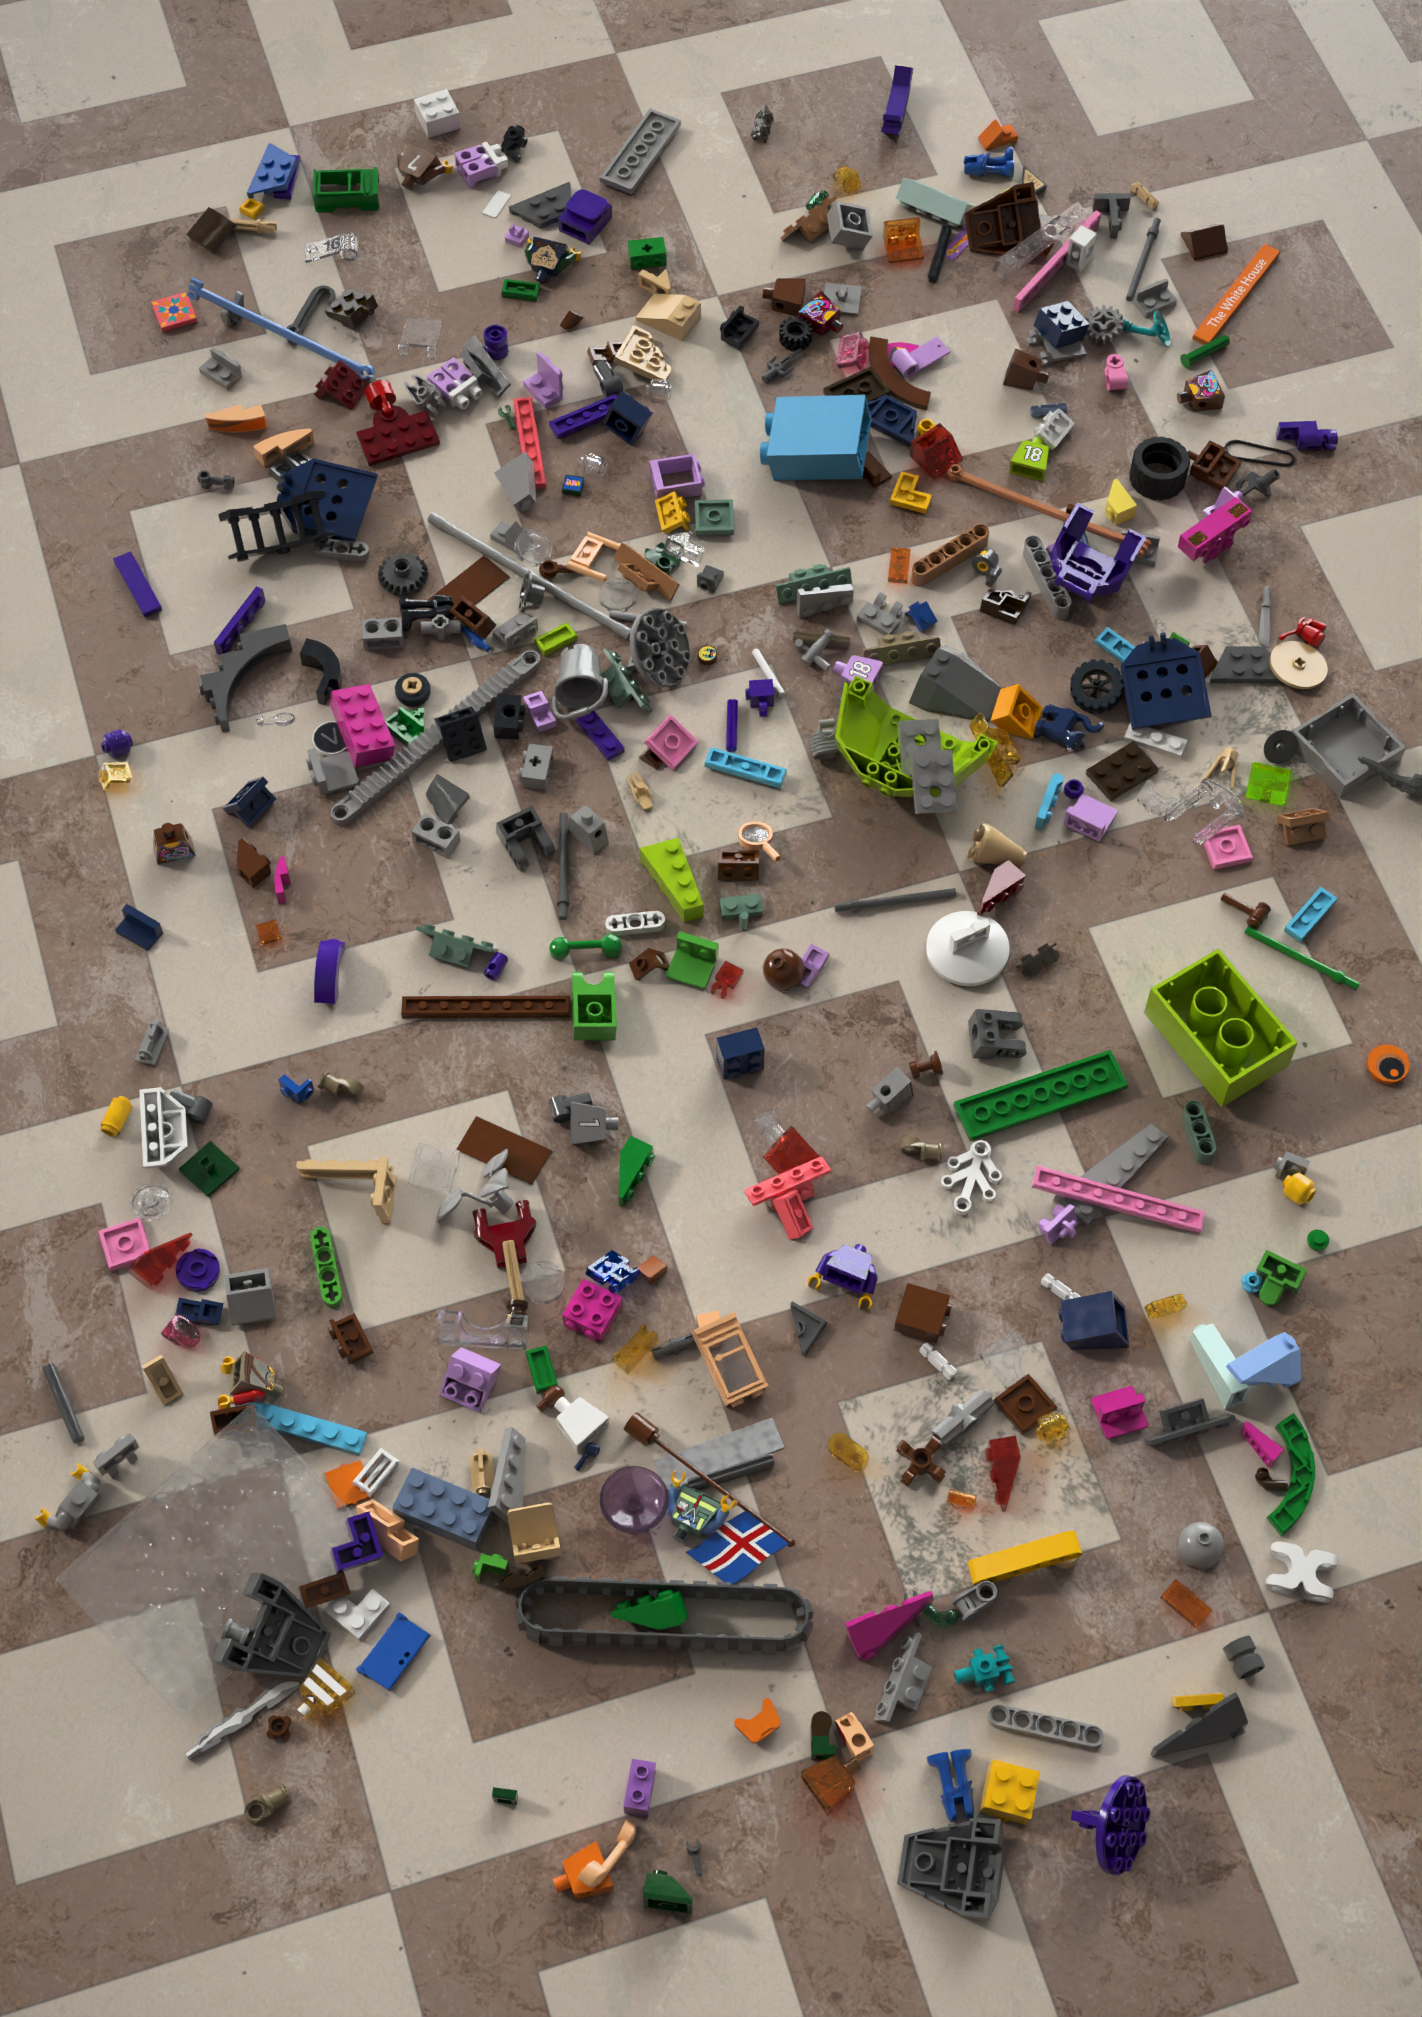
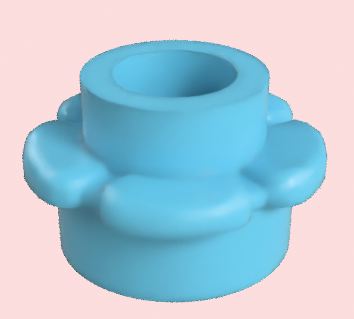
(1248, 1286)

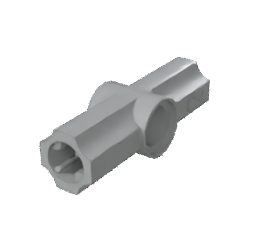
(963, 1417)

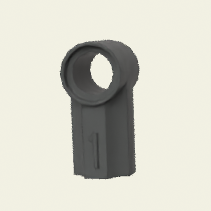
(608, 380)
(561, 1105)
(196, 1107)

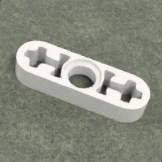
(641, 916)

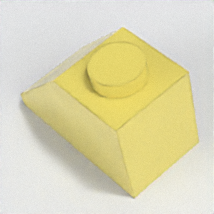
(1119, 505)

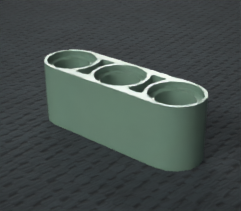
(1200, 1123)

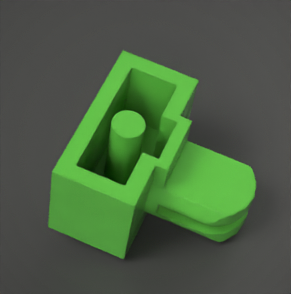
(1278, 1276)

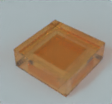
(268, 932)

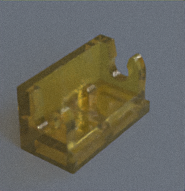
(635, 1349)

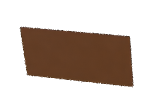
(474, 582)
(487, 1140)

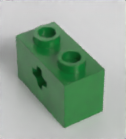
(647, 253)

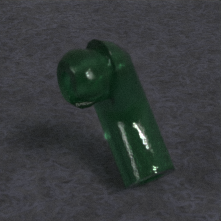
(816, 199)
(942, 1618)

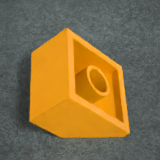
(1016, 712)

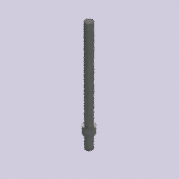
(1151, 236)
(563, 898)
(856, 905)

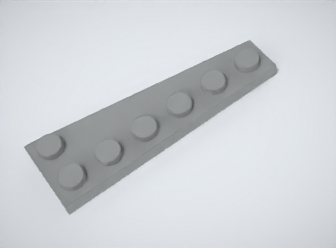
(1117, 1169)

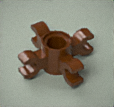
(926, 1453)

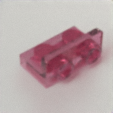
(852, 351)

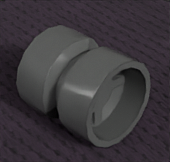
(1242, 1653)

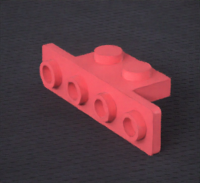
(796, 1178)

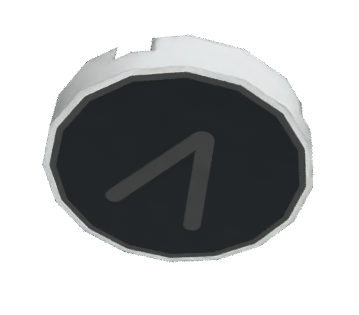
(328, 739)

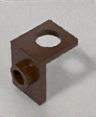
(647, 962)

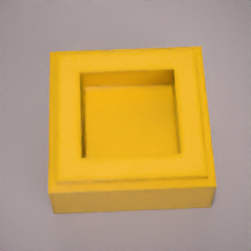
(251, 208)

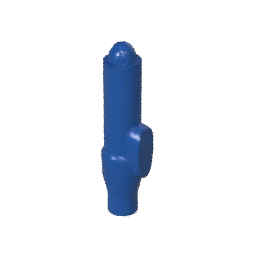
(475, 639)

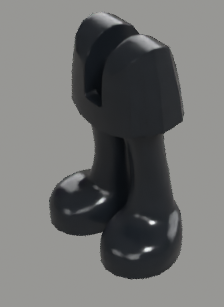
(438, 605)

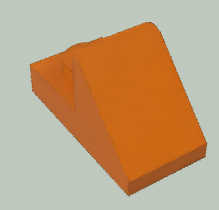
(997, 136)

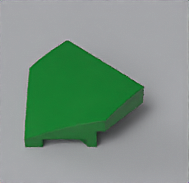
(406, 724)

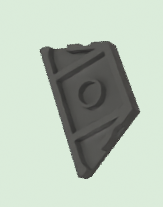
(545, 207)
(1244, 665)

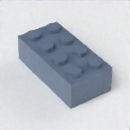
(444, 1509)

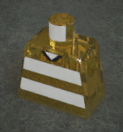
(323, 1690)

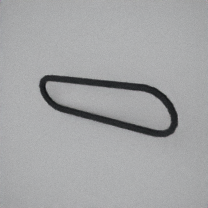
(1260, 446)

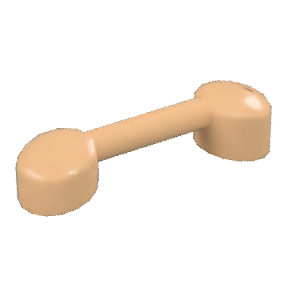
(595, 1873)

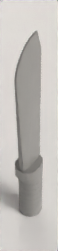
(1264, 630)

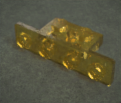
(1004, 753)

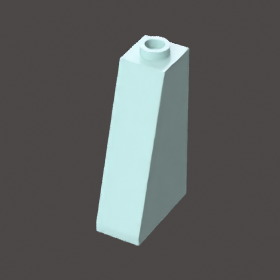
(1214, 1357)

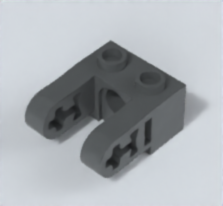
(520, 827)
(985, 1034)

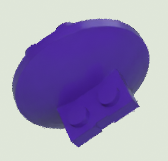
(1118, 1824)

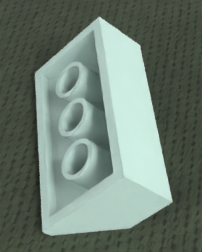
(933, 201)

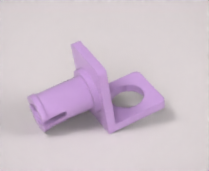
(1224, 496)

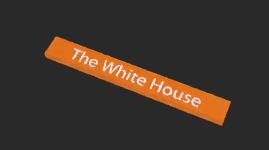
(1236, 294)

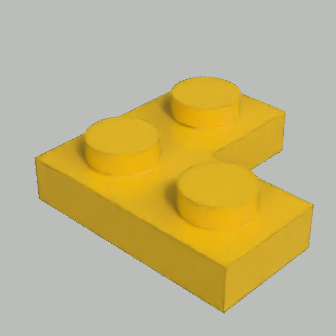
(906, 496)

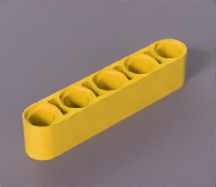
(1025, 1558)

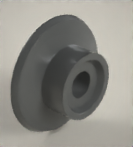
(1284, 751)

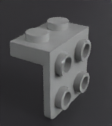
(332, 772)

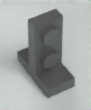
(1112, 204)

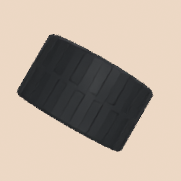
(1165, 452)

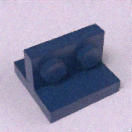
(250, 801)

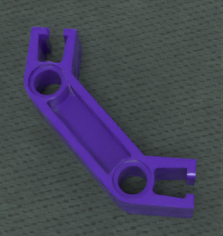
(898, 100)

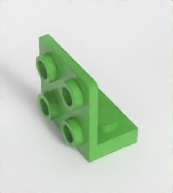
(693, 960)

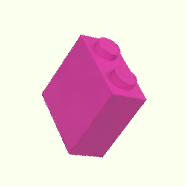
(592, 1310)

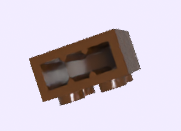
(923, 1313)

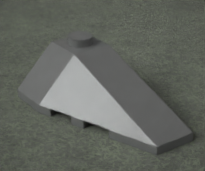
(1222, 1722)

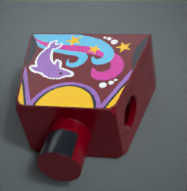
(821, 314)

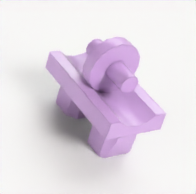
(1061, 1225)

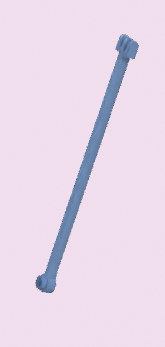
(199, 292)

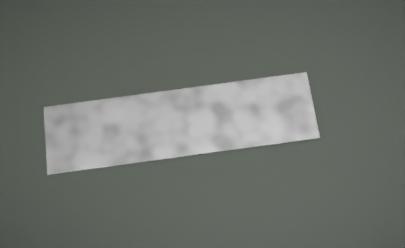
(722, 1451)

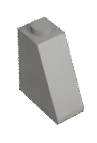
(519, 481)

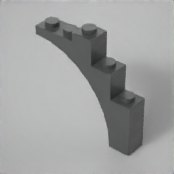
(235, 666)

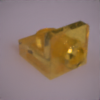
(114, 773)

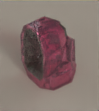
(181, 1332)

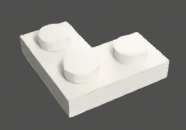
(358, 1618)

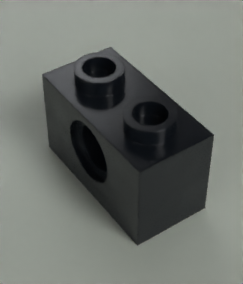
(508, 716)

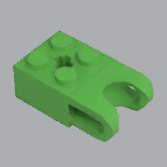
(594, 1008)

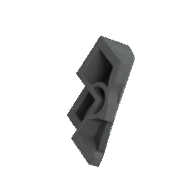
(446, 798)

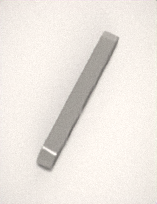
(1057, 1723)

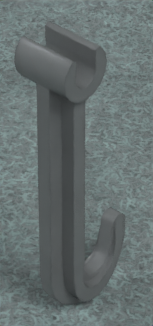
(309, 306)

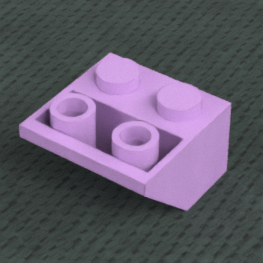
(469, 1379)

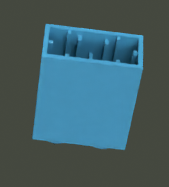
(817, 437)

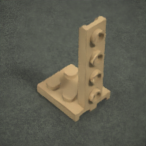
(379, 1171)

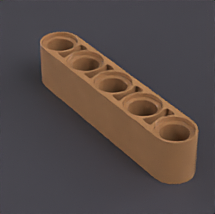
(950, 555)

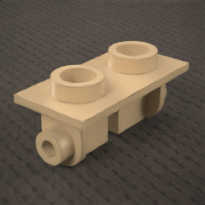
(482, 1473)

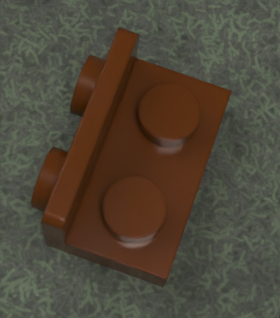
(738, 865)

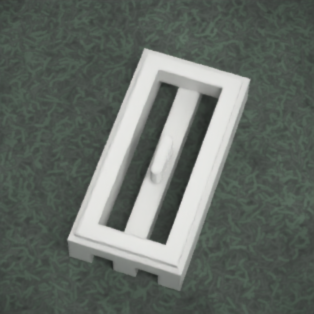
(364, 1487)

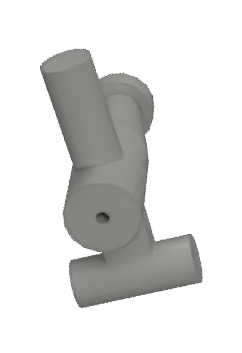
(812, 653)

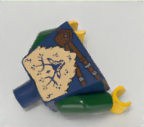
(549, 257)

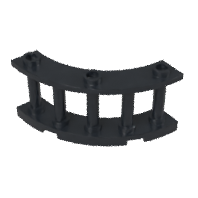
(274, 509)

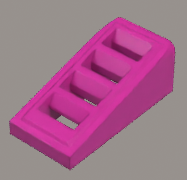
(1262, 1444)

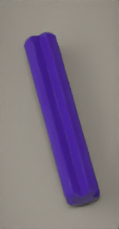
(731, 733)

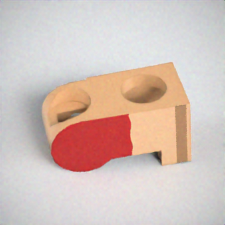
(854, 1737)

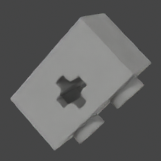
(537, 767)

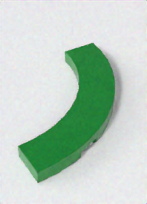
(1301, 1477)

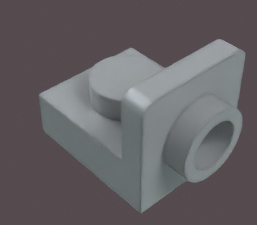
(1291, 1163)

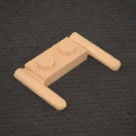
(587, 553)

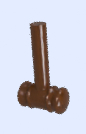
(1256, 915)

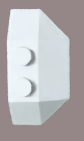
(161, 1127)

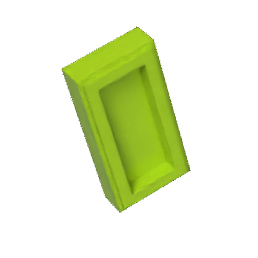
(555, 639)

